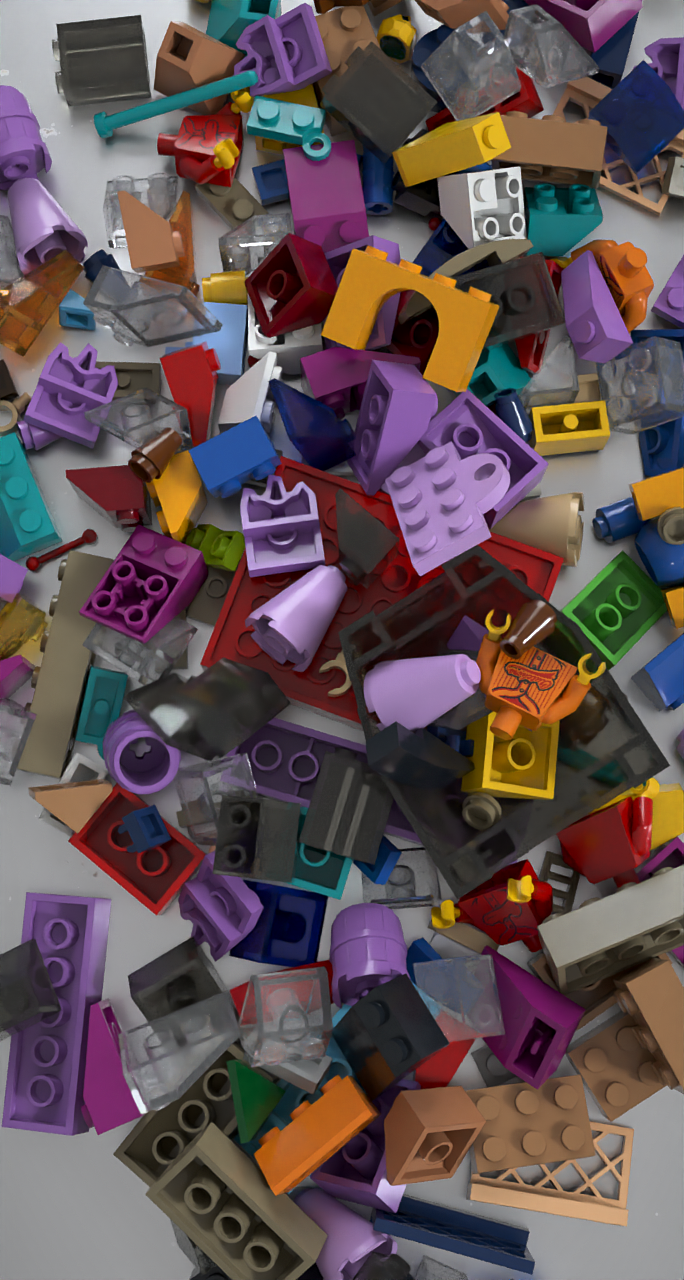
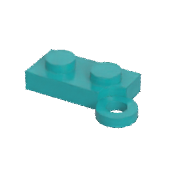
(290, 124)
(100, 705)

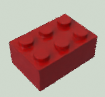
(149, 876)

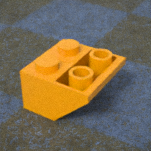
(180, 496)

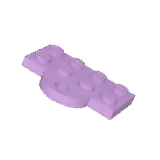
(444, 503)

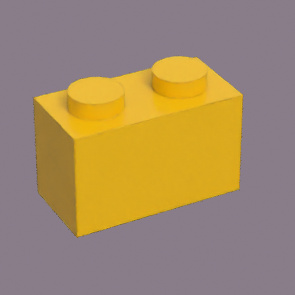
(569, 428)

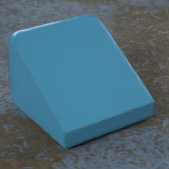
(74, 313)

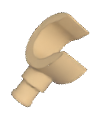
(17, 406)
(338, 663)

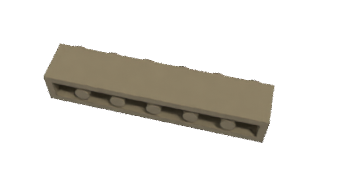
(64, 668)

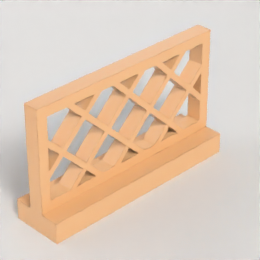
(588, 94)
(557, 1200)

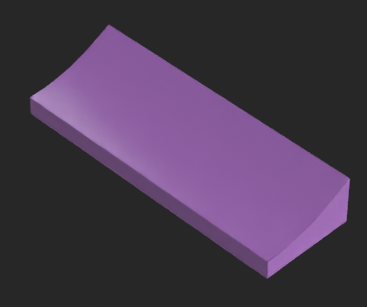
(50, 1056)

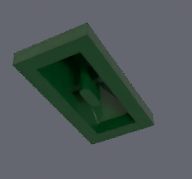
(253, 1098)

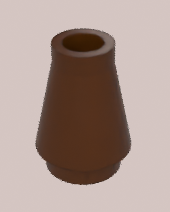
(153, 457)
(530, 626)

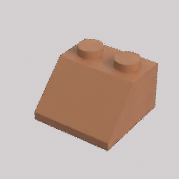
(148, 236)
(429, 1134)

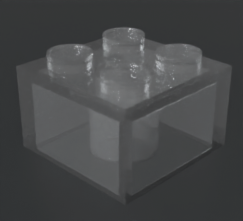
(643, 385)

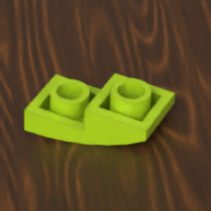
(219, 547)

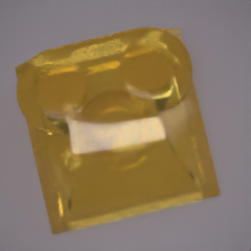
(19, 624)

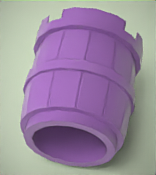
(21, 145)
(134, 773)
(365, 951)

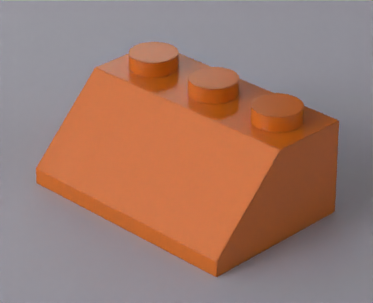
(314, 1133)

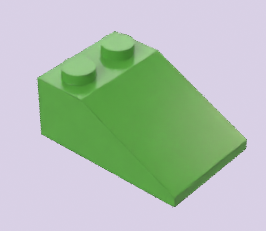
(616, 608)

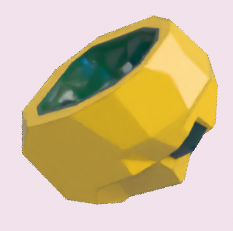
(397, 38)

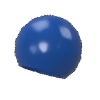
(662, 560)

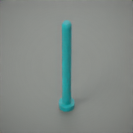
(106, 124)

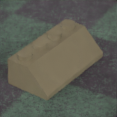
(615, 930)
(167, 1131)
(234, 1214)

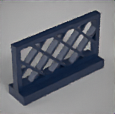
(457, 1232)

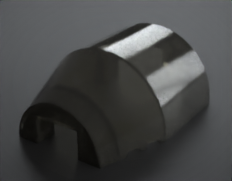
(599, 745)

